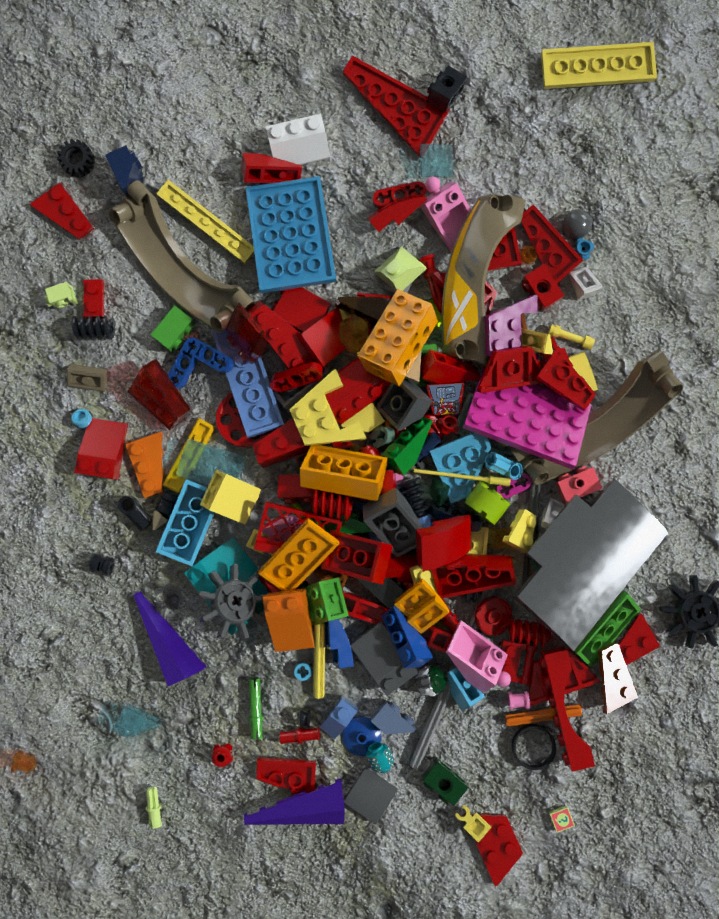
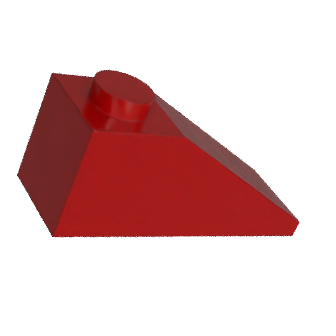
(268, 169)
(446, 369)

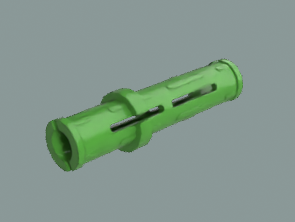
(255, 709)

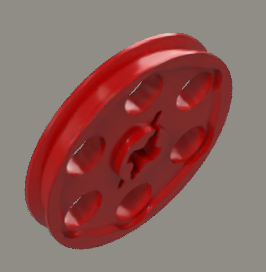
(235, 424)

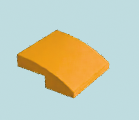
(421, 606)

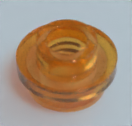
(528, 254)

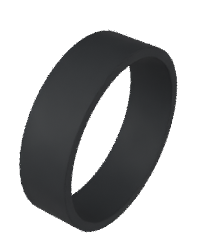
(548, 761)

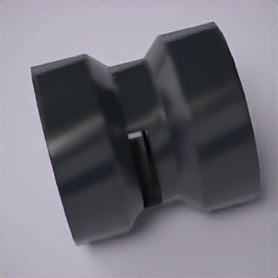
(166, 505)
(101, 564)

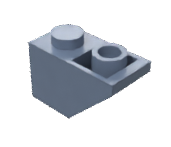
(391, 721)

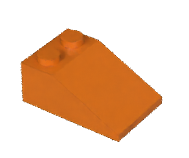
(289, 620)

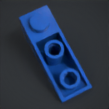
(407, 641)

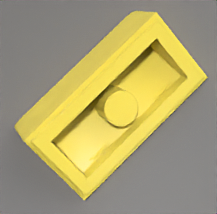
(538, 341)

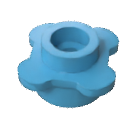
(585, 244)

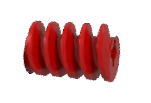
(331, 505)
(529, 632)

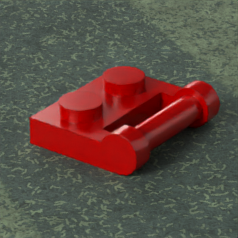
(512, 661)

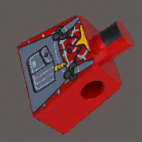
(445, 398)

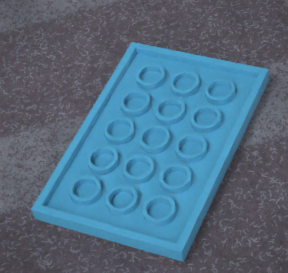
(290, 235)

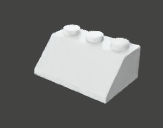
(299, 140)

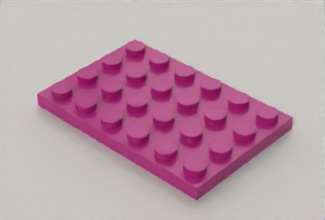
(531, 421)

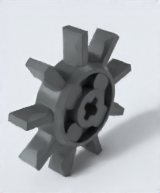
(222, 601)

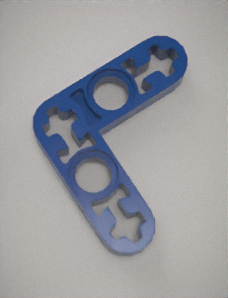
(198, 354)

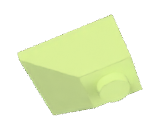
(400, 269)

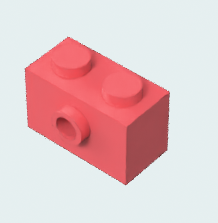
(581, 483)

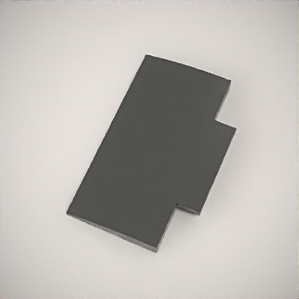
(588, 561)

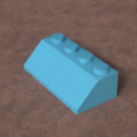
(186, 525)

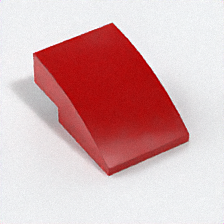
(443, 542)

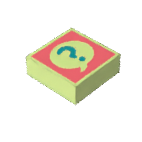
(561, 819)

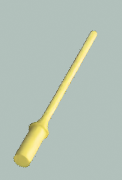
(489, 479)

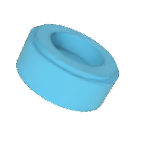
(81, 418)

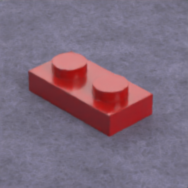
(93, 298)

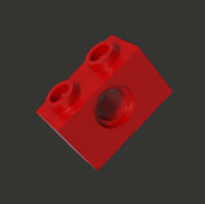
(542, 277)

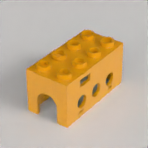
(396, 336)

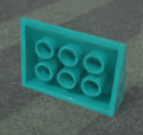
(220, 561)

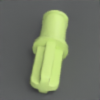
(153, 808)

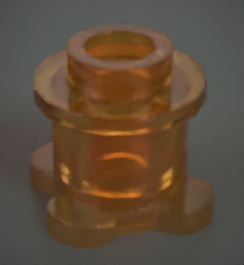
(23, 762)

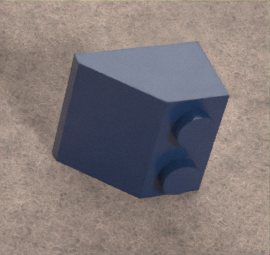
(125, 167)

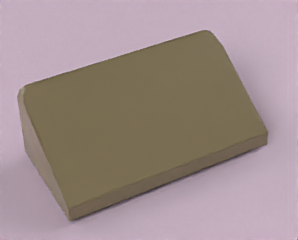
(87, 377)

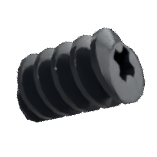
(94, 329)
(413, 496)

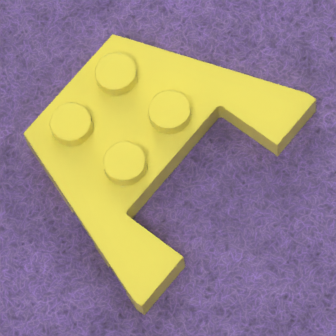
(316, 420)

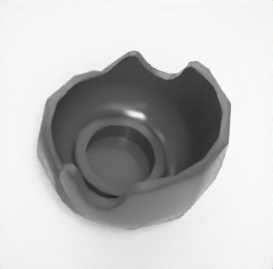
(576, 224)

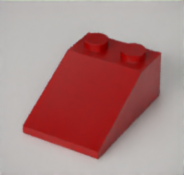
(102, 449)
(359, 557)

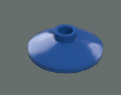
(357, 727)

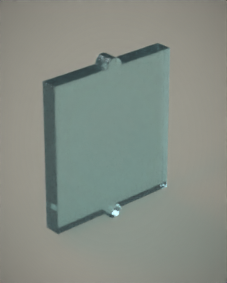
(436, 160)

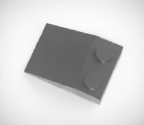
(393, 521)
(381, 659)

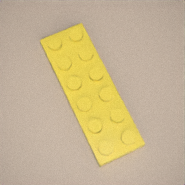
(598, 65)

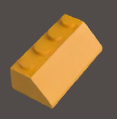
(343, 472)

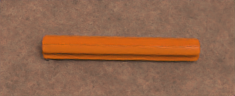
(540, 715)

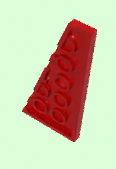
(397, 103)

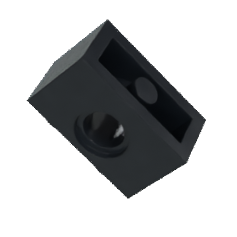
(446, 88)

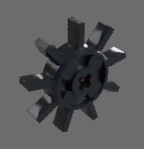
(686, 615)

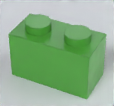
(173, 329)

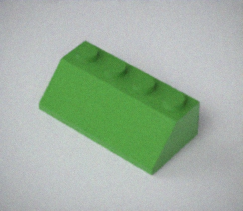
(607, 628)

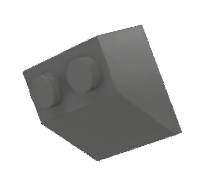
(404, 404)

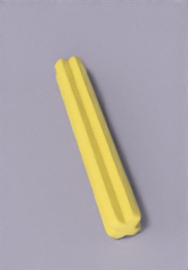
(319, 661)

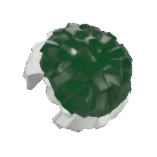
(432, 679)

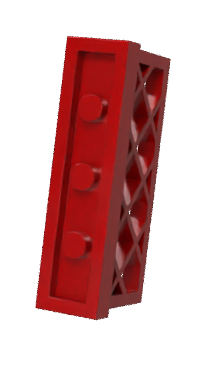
(270, 544)

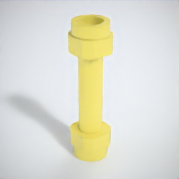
(556, 331)

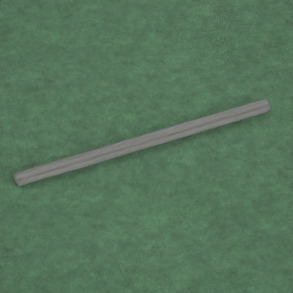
(441, 701)

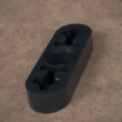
(440, 512)

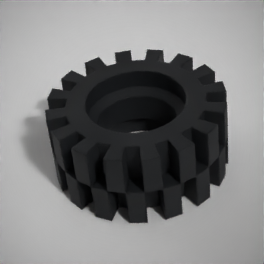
(71, 148)

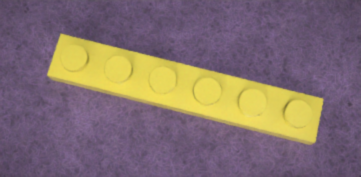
(206, 221)

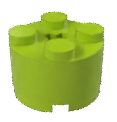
(487, 503)

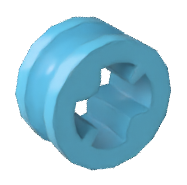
(298, 674)

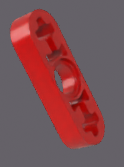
(384, 192)
(308, 372)

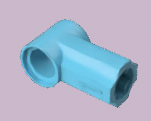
(503, 466)

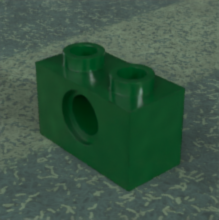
(455, 787)

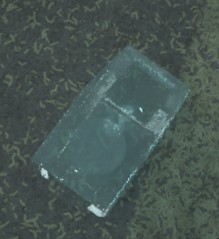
(135, 721)

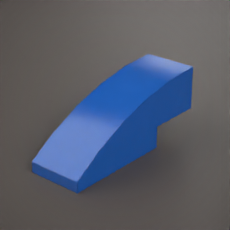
(338, 642)

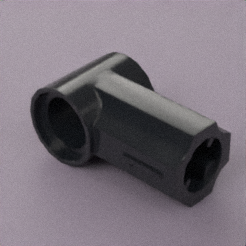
(136, 514)

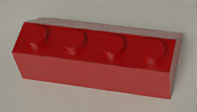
(358, 391)

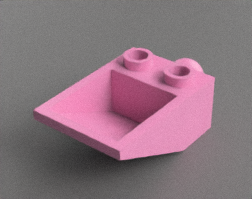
(452, 212)
(477, 658)

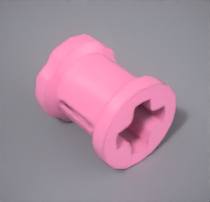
(518, 700)

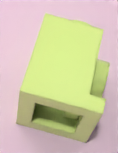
(60, 295)

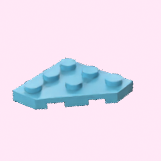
(461, 457)

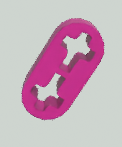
(515, 490)

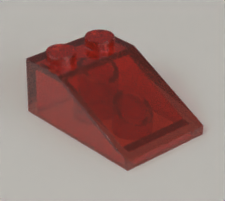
(246, 335)

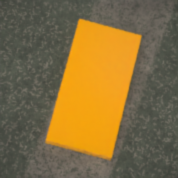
(298, 556)

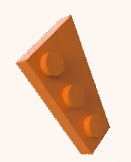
(147, 463)

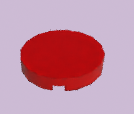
(493, 615)

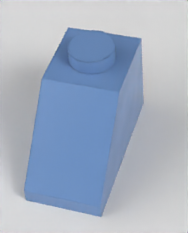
(339, 717)

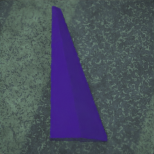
(173, 654)
(316, 807)

